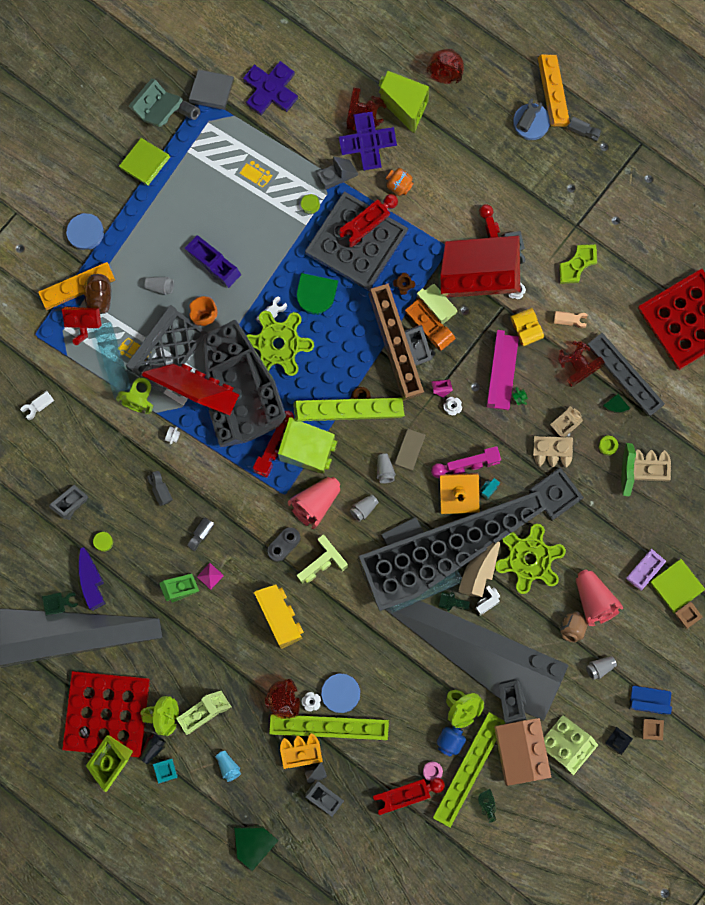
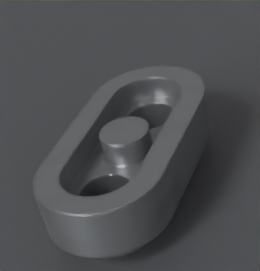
(284, 544)

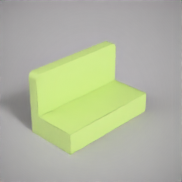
(437, 303)

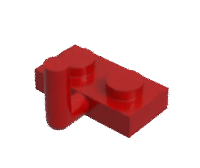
(81, 318)

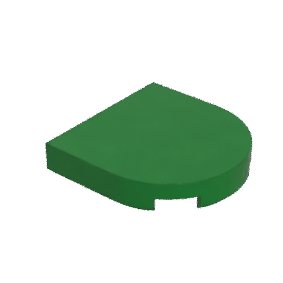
(316, 293)

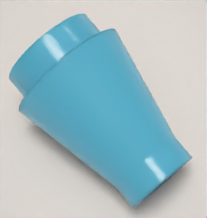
(228, 767)

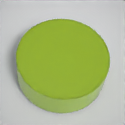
(310, 203)
(608, 445)
(103, 541)

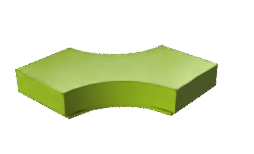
(570, 271)

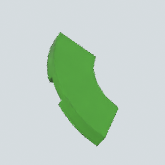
(627, 474)

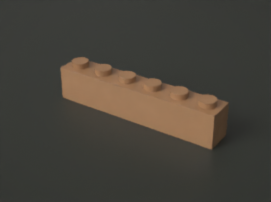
(395, 342)

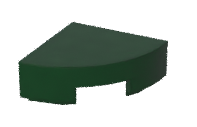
(616, 405)

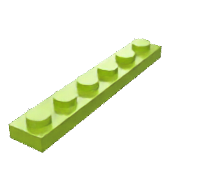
(348, 409)
(330, 727)
(468, 771)

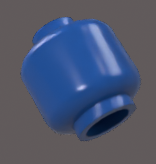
(451, 741)

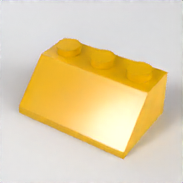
(279, 615)

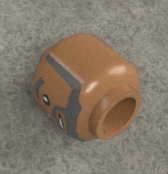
(573, 627)

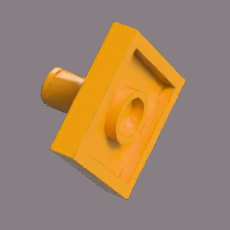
(459, 493)

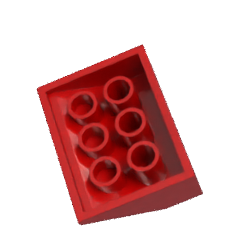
(481, 267)
(195, 386)

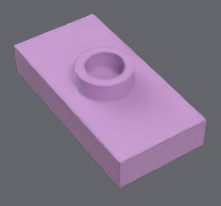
(646, 570)

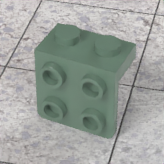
(155, 104)

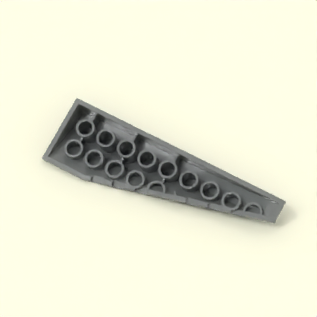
(450, 549)
(34, 637)
(487, 655)

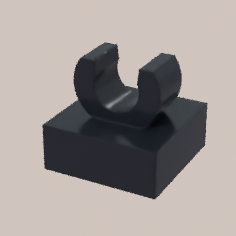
(618, 740)

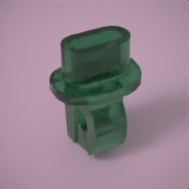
(448, 601)
(488, 808)

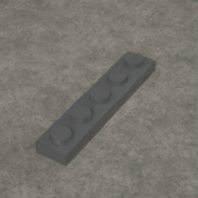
(626, 375)

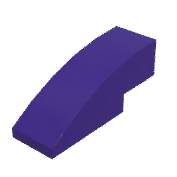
(213, 261)
(90, 580)

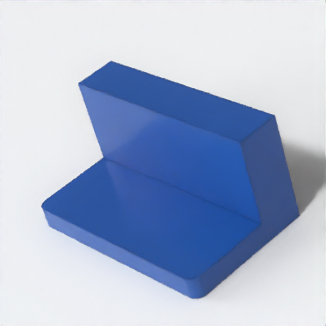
(650, 700)

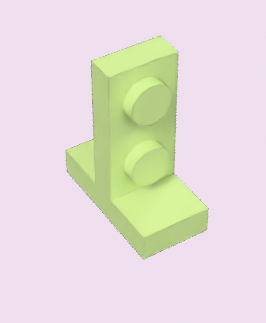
(323, 561)
(203, 711)

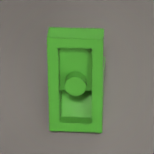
(179, 587)

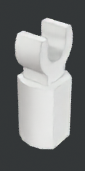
(274, 309)
(38, 404)

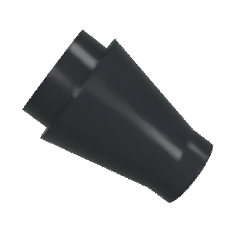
(152, 747)

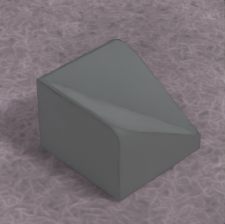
(315, 773)

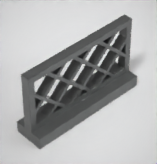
(156, 335)

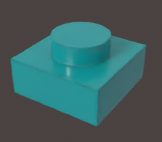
(489, 488)
(165, 771)

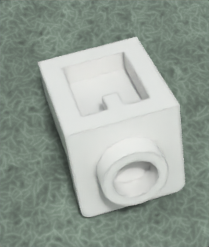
(486, 604)

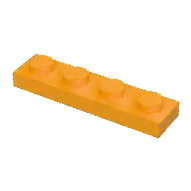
(553, 90)
(71, 287)

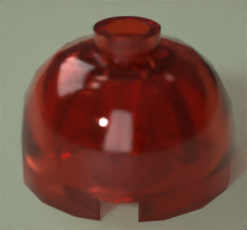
(446, 66)
(282, 699)

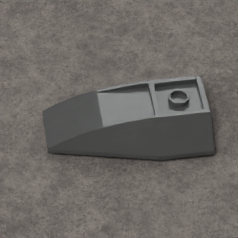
(237, 364)

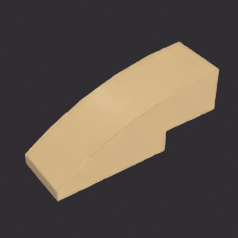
(478, 571)

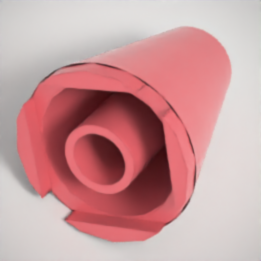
(315, 501)
(596, 598)

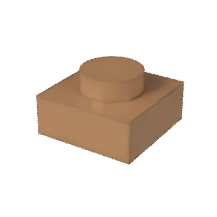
(688, 615)
(652, 729)

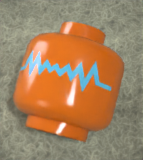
(399, 181)

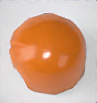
(203, 311)

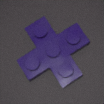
(270, 88)
(367, 141)

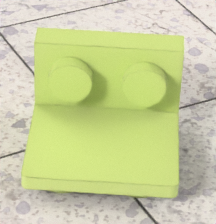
(569, 744)

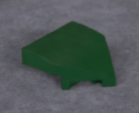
(253, 844)

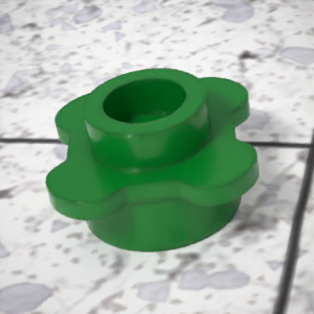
(520, 396)

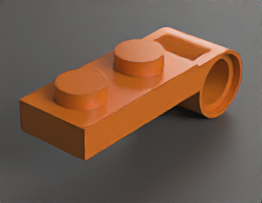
(432, 327)

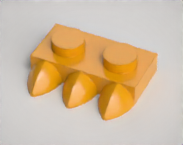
(301, 752)

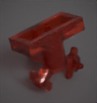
(358, 107)
(579, 363)

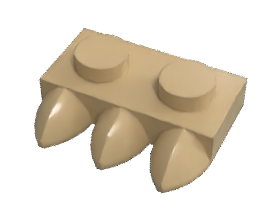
(553, 448)
(651, 468)

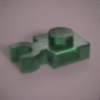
(55, 603)

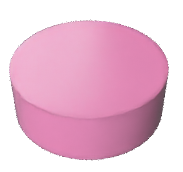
(432, 770)

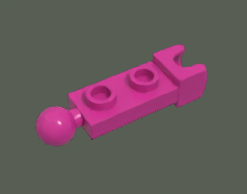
(489, 457)

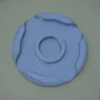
(539, 126)
(85, 231)
(340, 693)

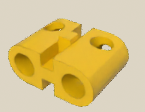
(527, 327)

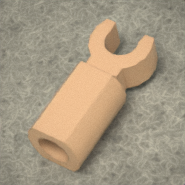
(568, 318)

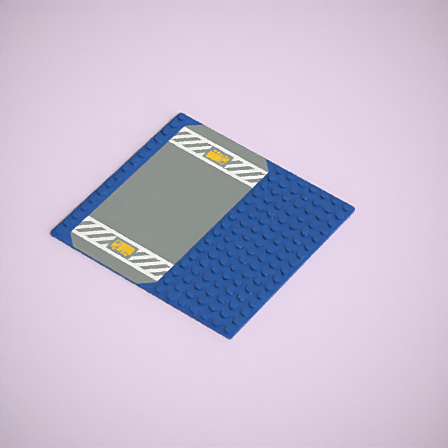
(246, 203)

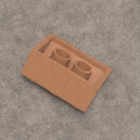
(522, 752)

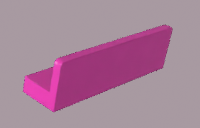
(502, 371)

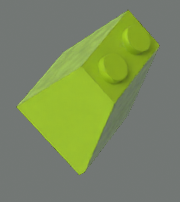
(404, 98)
(307, 446)

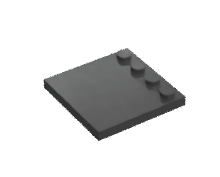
(368, 257)

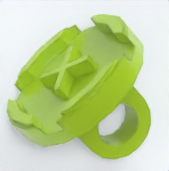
(136, 400)
(464, 709)
(162, 715)

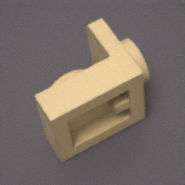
(567, 422)

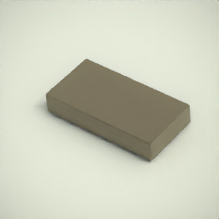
(410, 450)

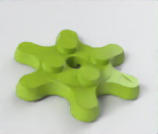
(287, 332)
(531, 545)

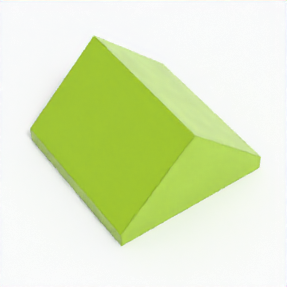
(108, 761)

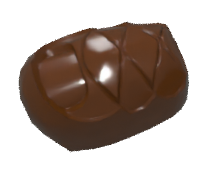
(98, 292)

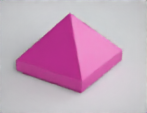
(442, 387)
(210, 576)

